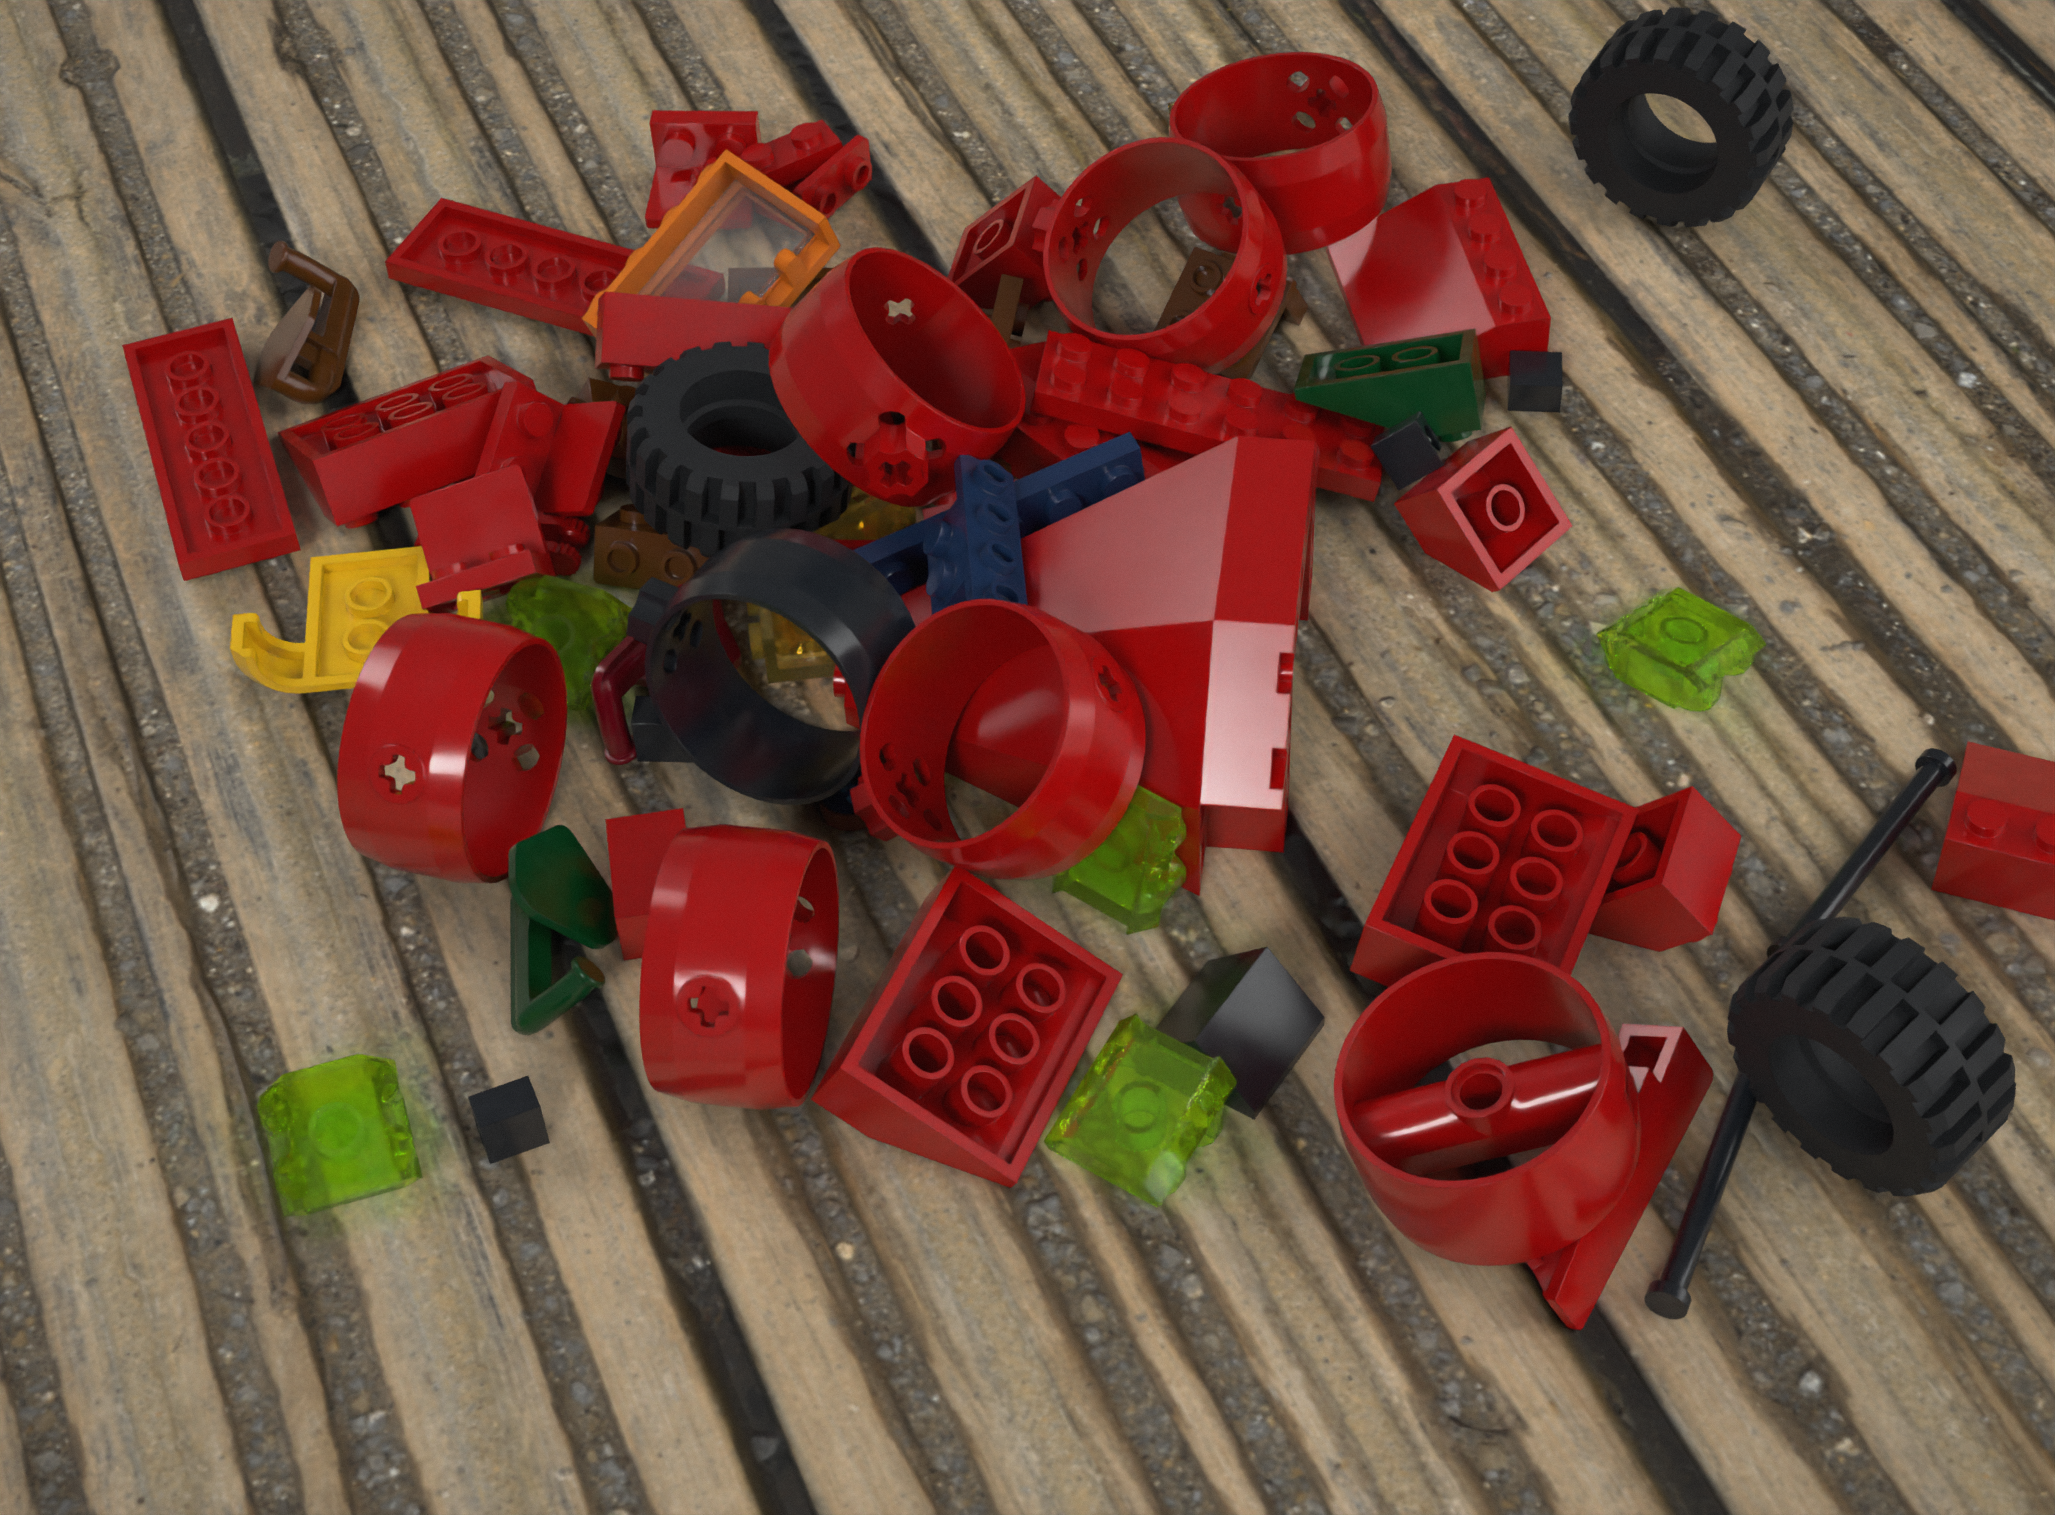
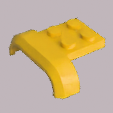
(348, 611)

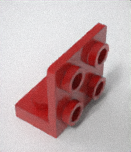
(685, 141)
(556, 444)
(479, 538)

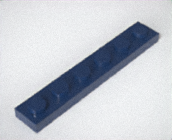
(1040, 501)

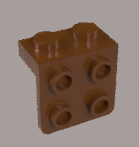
(1197, 284)

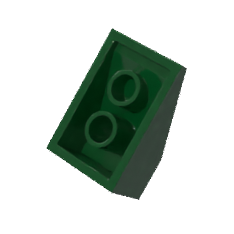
(1400, 378)

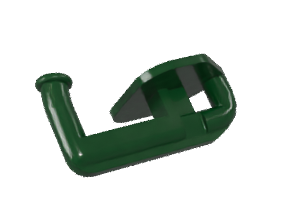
(557, 890)

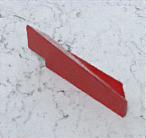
(1670, 1087)

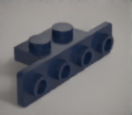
(978, 542)

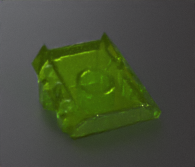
(576, 621)
(1679, 648)
(1135, 865)
(1143, 1111)
(338, 1134)

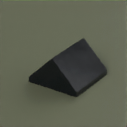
(1251, 1018)

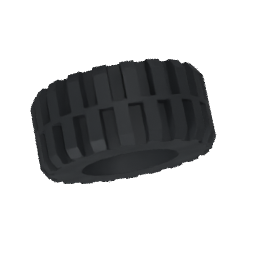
(1712, 72)
(713, 496)
(1872, 1055)

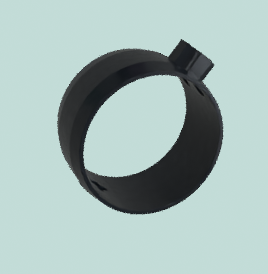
(710, 705)

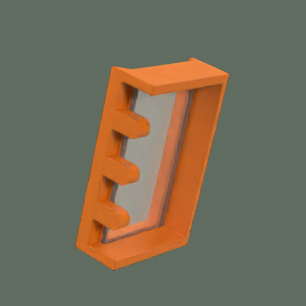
(730, 242)

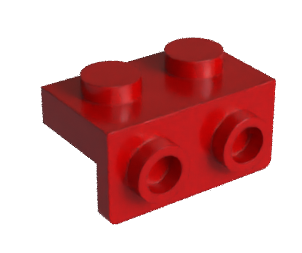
(837, 178)

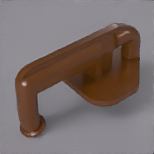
(292, 339)

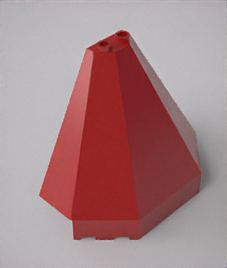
(1202, 605)

